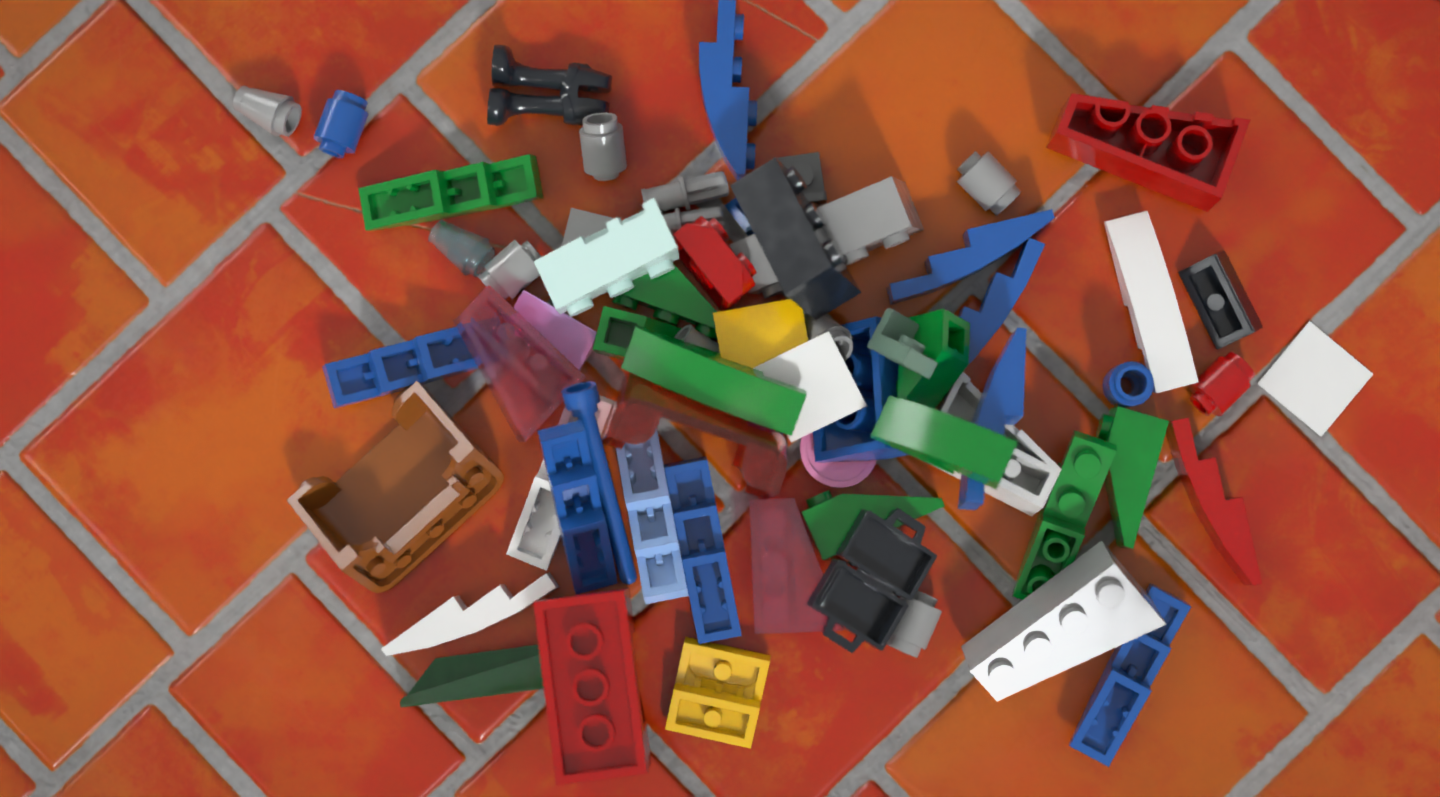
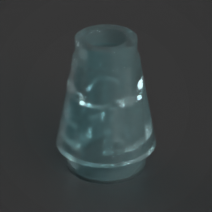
(462, 248)

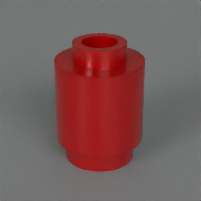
(1221, 384)

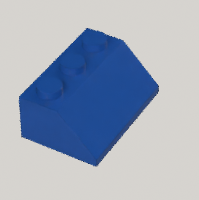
(876, 380)

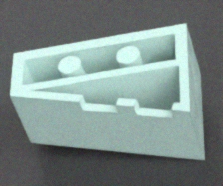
(608, 260)

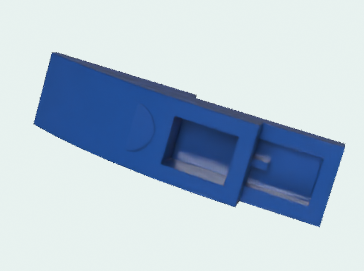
(726, 106)

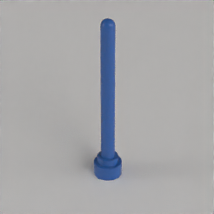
(582, 402)

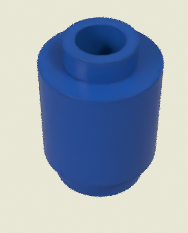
(341, 124)
(1141, 384)

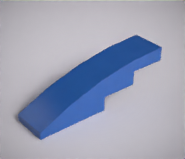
(982, 248)
(1000, 298)
(398, 367)
(999, 405)
(578, 506)
(702, 550)
(1127, 682)

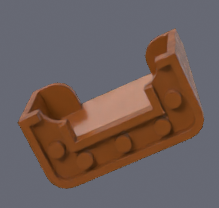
(400, 494)

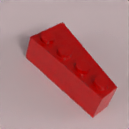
(1151, 146)

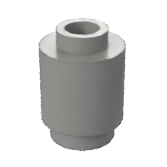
(602, 146)
(988, 182)
(511, 269)
(916, 625)

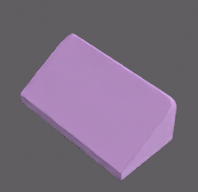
(562, 331)

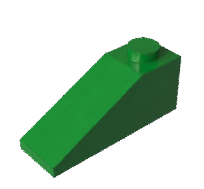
(1133, 467)
(832, 517)

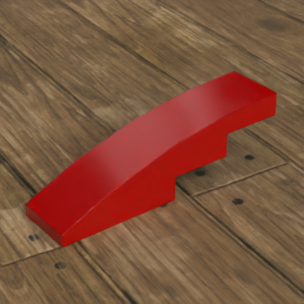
(1221, 517)

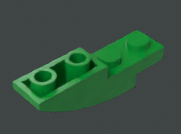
(1066, 512)

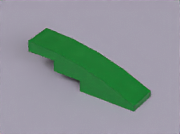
(450, 193)
(713, 380)

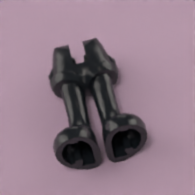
(569, 81)

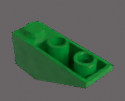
(672, 299)

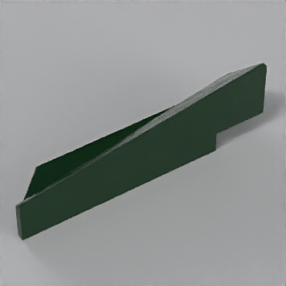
(478, 676)

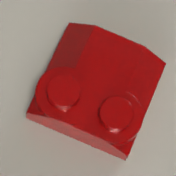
(713, 263)

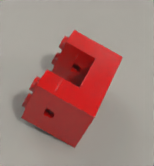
(592, 686)

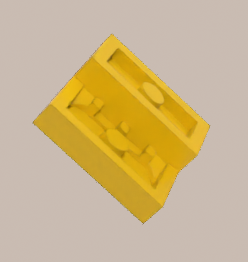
(759, 331)
(718, 692)

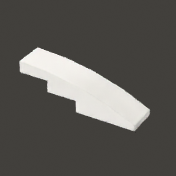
(1151, 301)
(538, 527)
(456, 620)

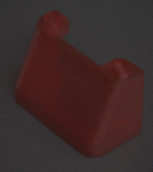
(641, 404)

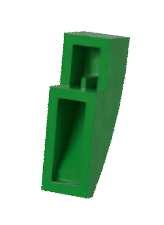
(944, 440)

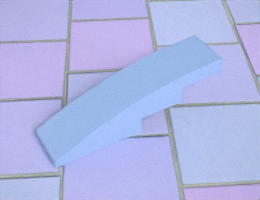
(652, 521)

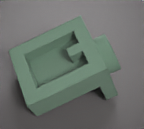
(895, 341)

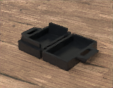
(863, 597)

